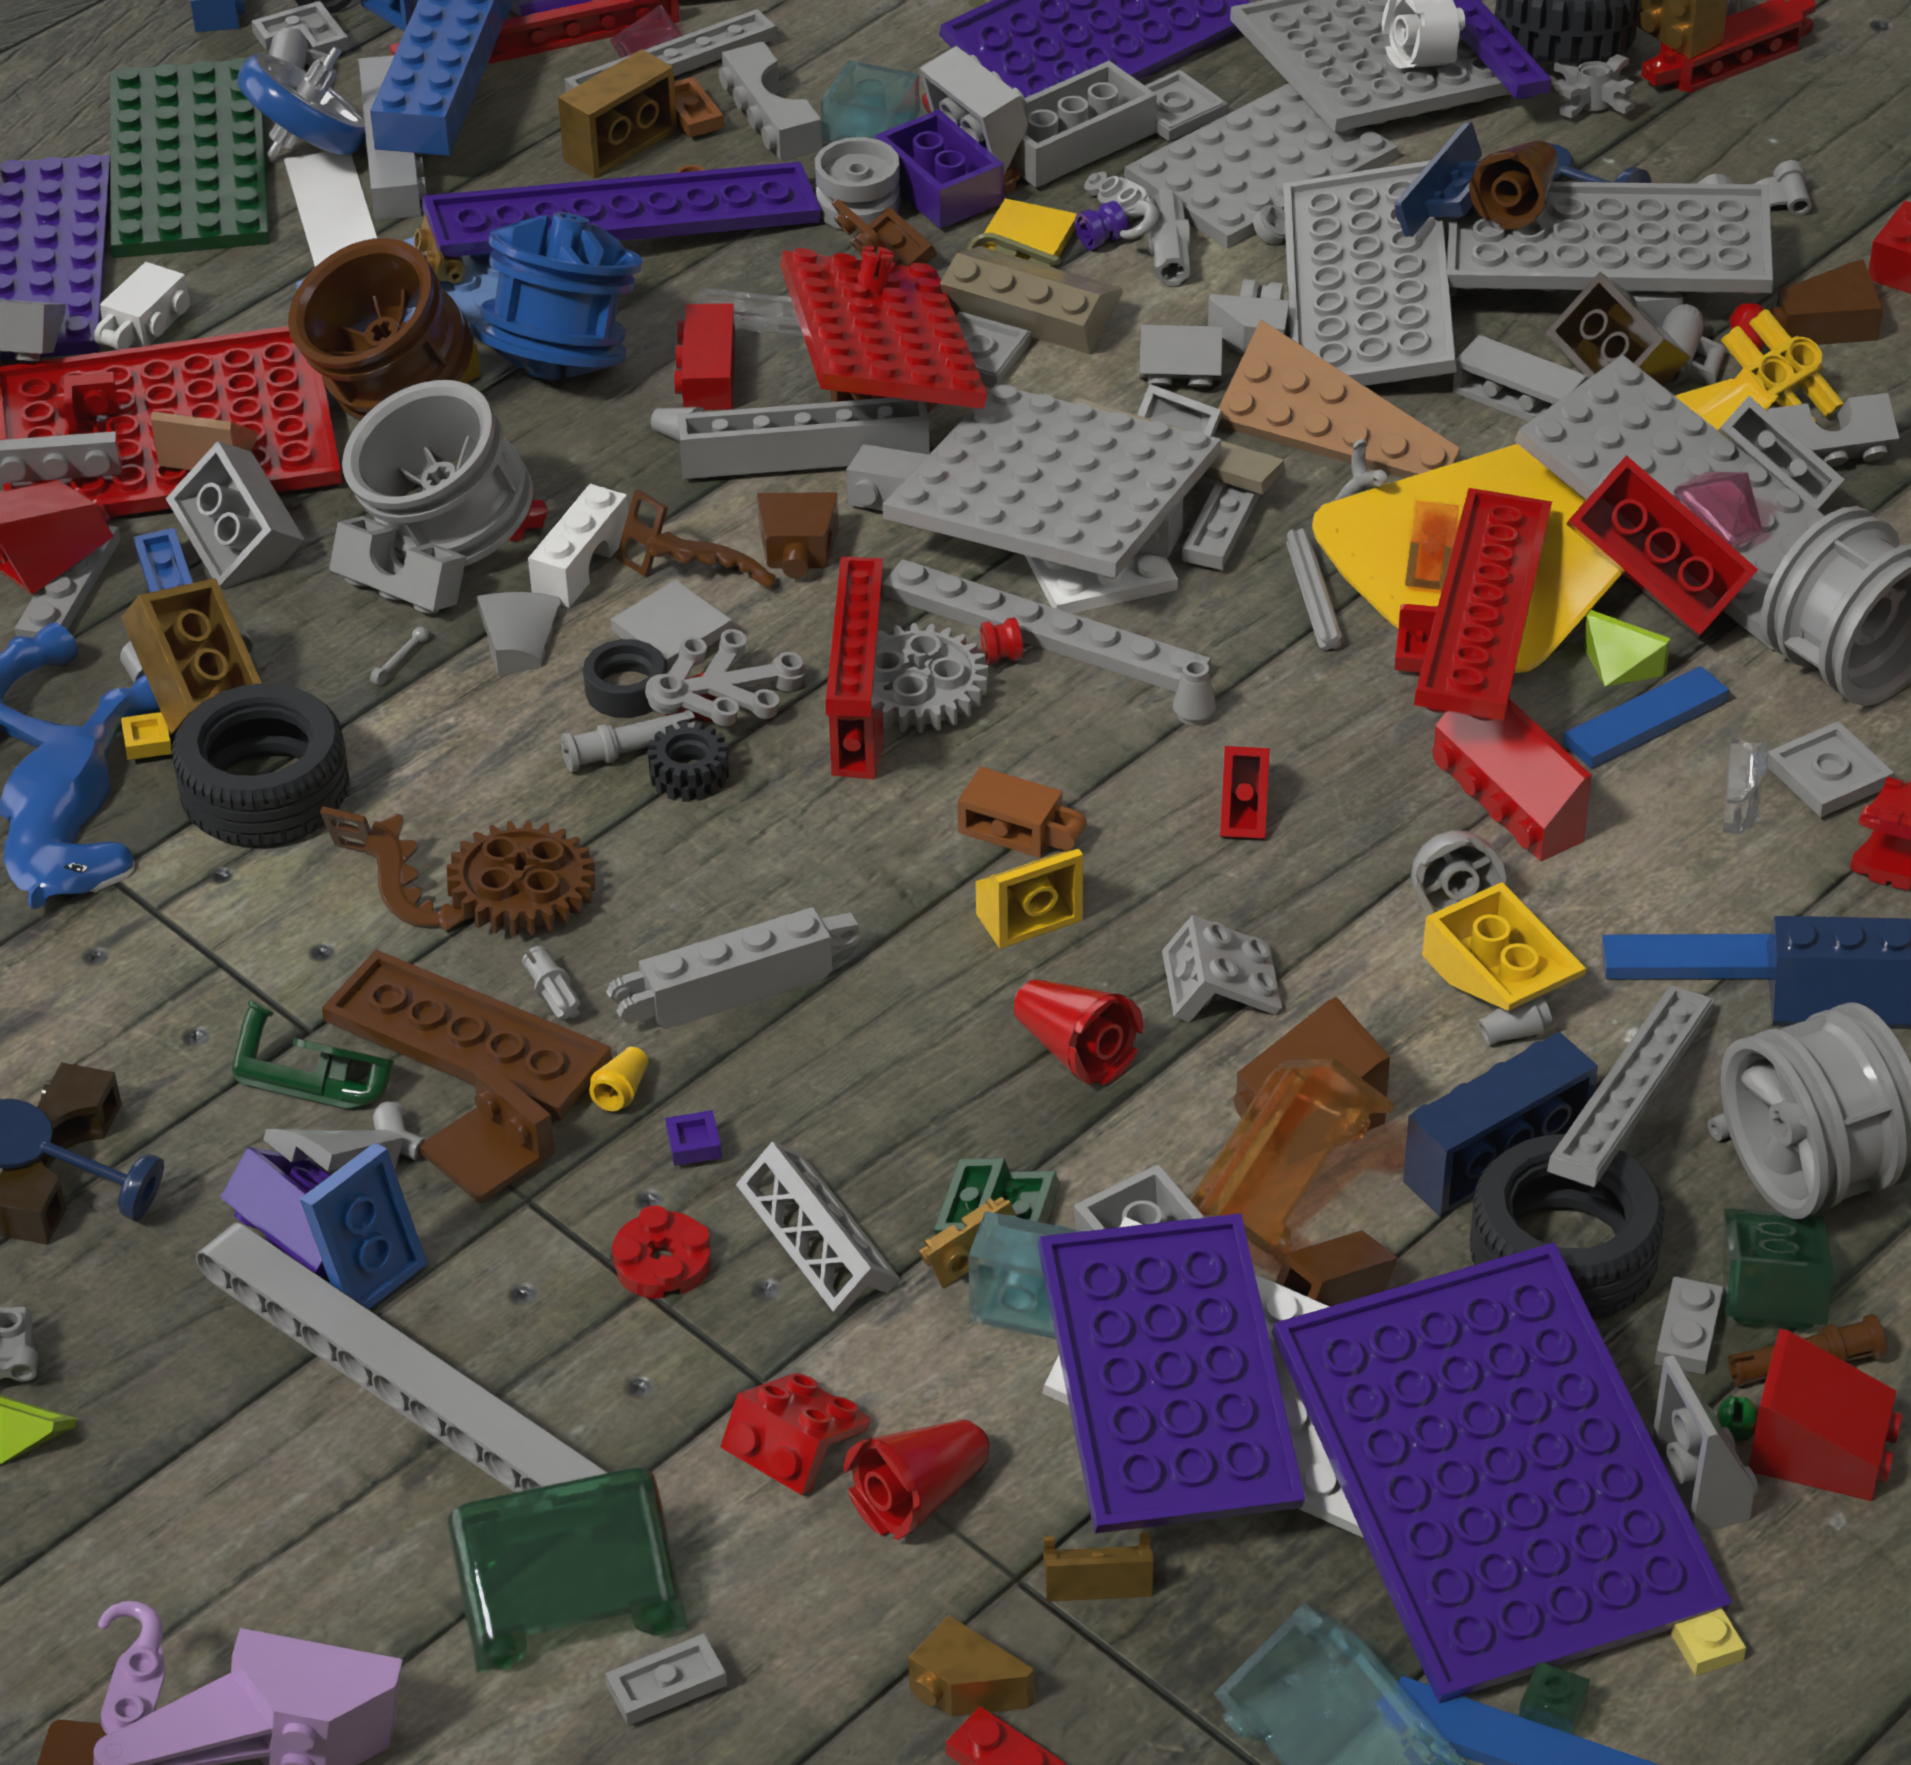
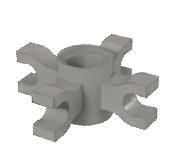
(1594, 86)

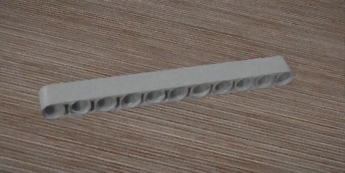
(389, 1363)

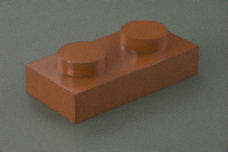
(695, 109)

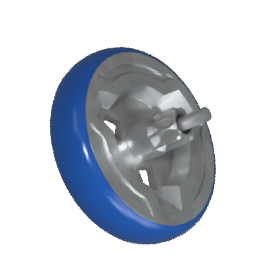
(302, 104)

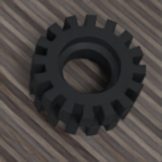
(688, 745)

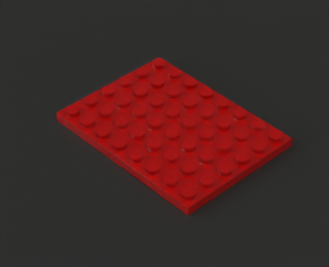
(234, 378)

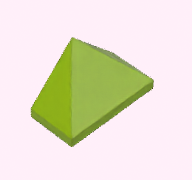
(1623, 650)
(27, 1427)

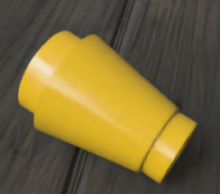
(618, 1080)

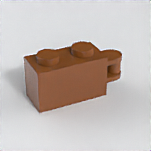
(1017, 814)

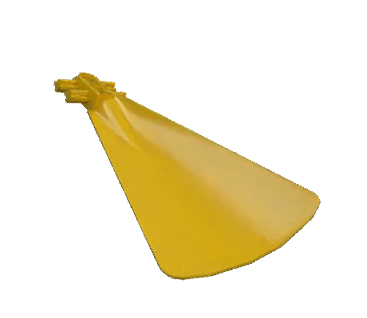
(1371, 529)

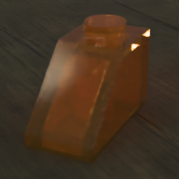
(1430, 543)

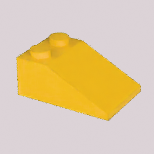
(1497, 949)

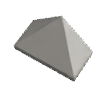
(1179, 411)

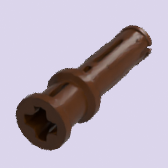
(1844, 1342)

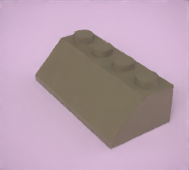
(1030, 296)

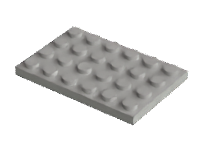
(1246, 156)

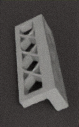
(829, 1219)

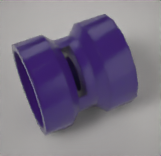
(1099, 225)

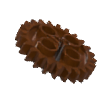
(521, 878)

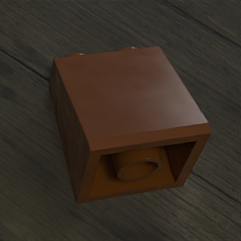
(1324, 1034)

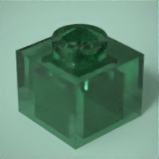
(1555, 1698)

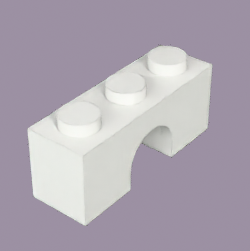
(588, 527)

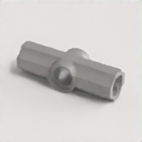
(1170, 239)

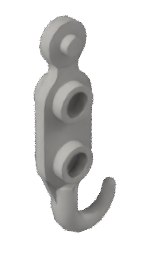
(1131, 197)

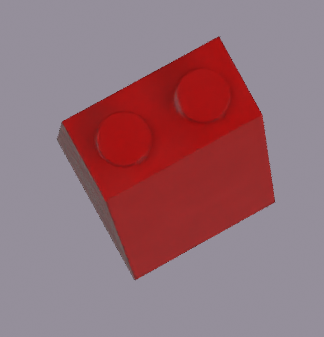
(47, 532)
(1823, 1421)

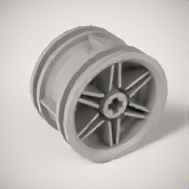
(1845, 605)

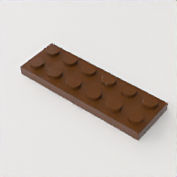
(465, 1031)

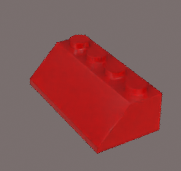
(1661, 546)
(1517, 777)

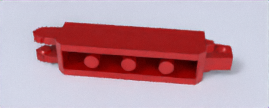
(1748, 42)

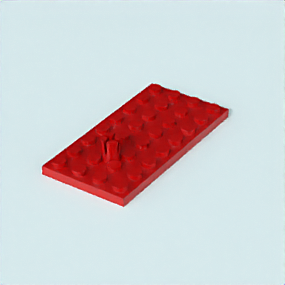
(881, 328)

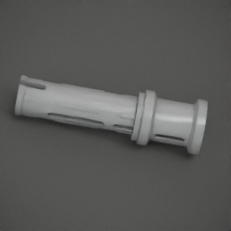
(608, 743)

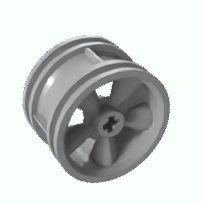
(412, 443)
(1820, 1109)

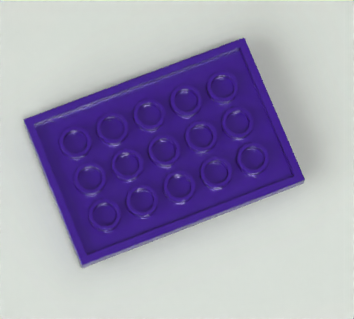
(1169, 1373)

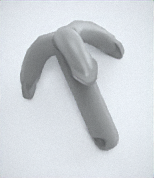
(1362, 478)

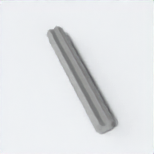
(1314, 589)

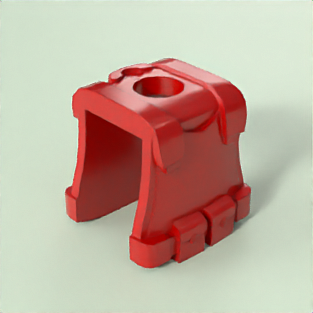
(1888, 849)

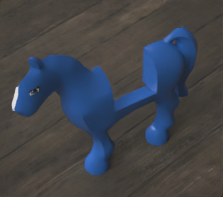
(61, 779)

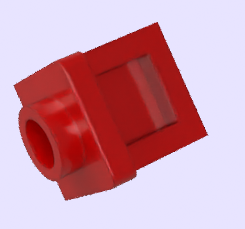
(1413, 636)

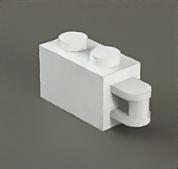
(142, 307)

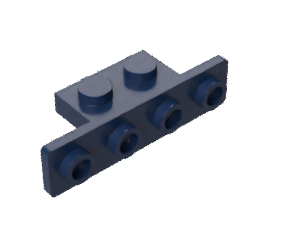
(1442, 184)

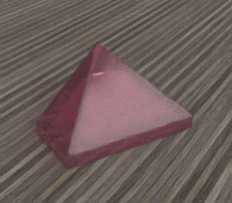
(646, 32)
(1724, 504)

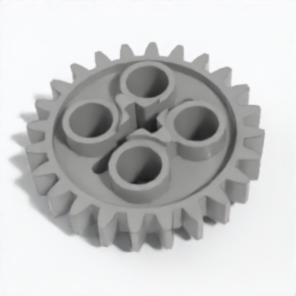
(927, 677)

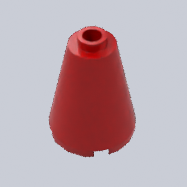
(1081, 1027)
(913, 1473)

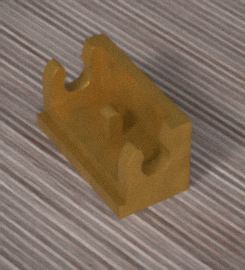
(1098, 1571)

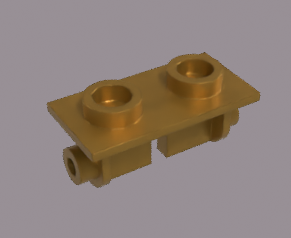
(446, 268)
(950, 1249)

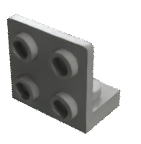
(1219, 960)

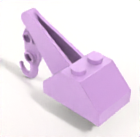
(279, 1703)

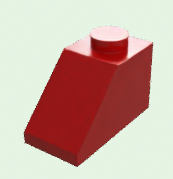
(856, 745)
(1244, 792)

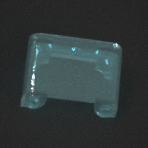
(1328, 1700)

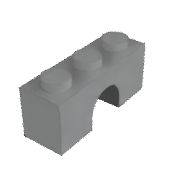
(1865, 431)
(367, 556)

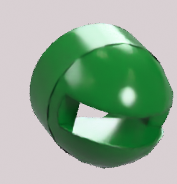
(1739, 1430)

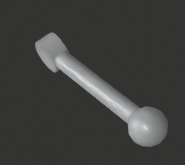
(379, 674)

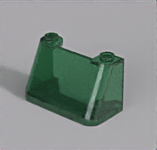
(563, 1561)

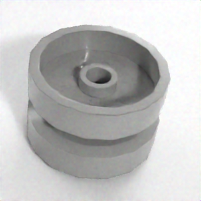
(861, 175)

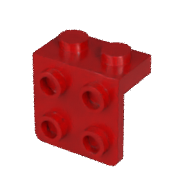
(787, 1428)

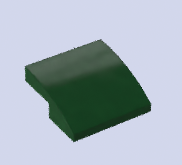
(980, 1179)

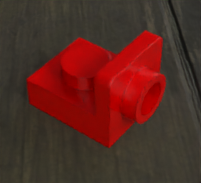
(87, 396)

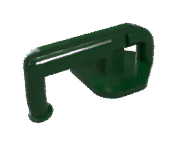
(325, 1086)

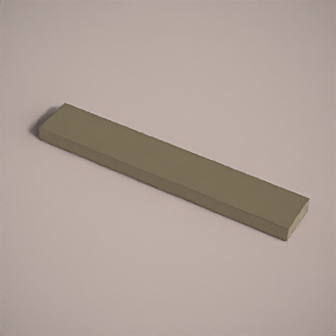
(1235, 463)

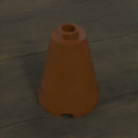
(1514, 183)

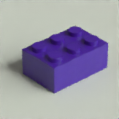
(944, 169)

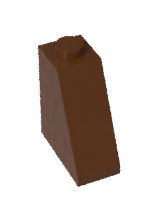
(1832, 306)
(1338, 1269)

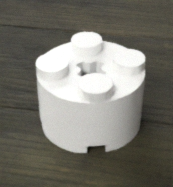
(1422, 32)

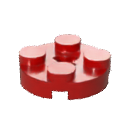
(656, 1231)

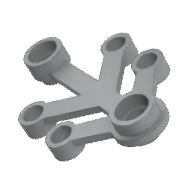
(673, 690)

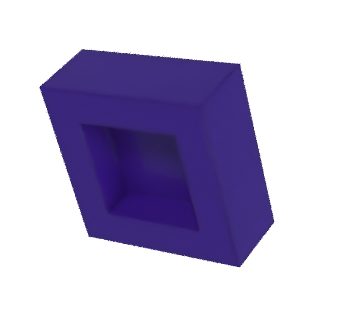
(693, 1137)

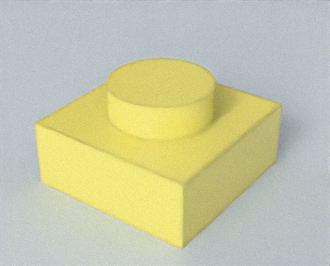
(1708, 1642)

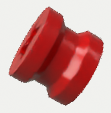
(1001, 641)

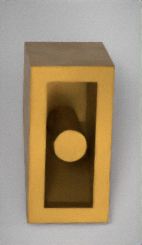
(966, 1671)

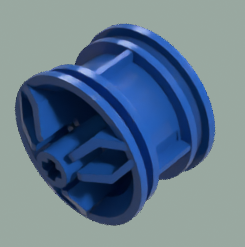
(557, 296)

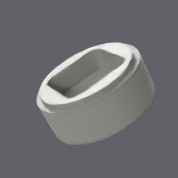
(1270, 224)

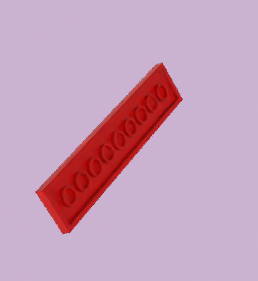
(1483, 605)

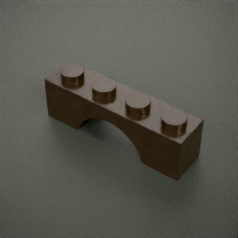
(81, 1109)

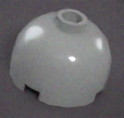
(1453, 869)

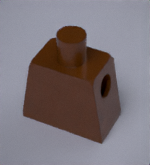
(798, 530)

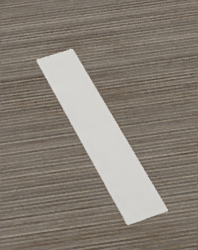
(329, 202)

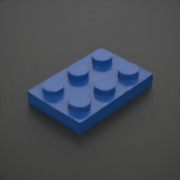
(364, 1228)

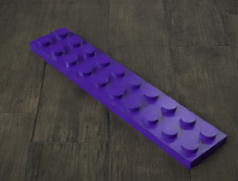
(632, 205)

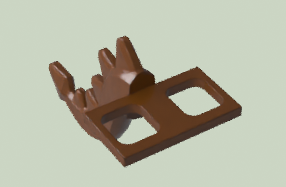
(685, 551)
(393, 872)

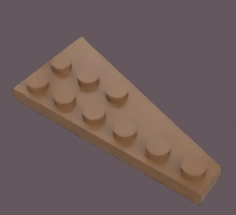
(1310, 405)

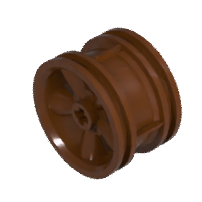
(370, 290)

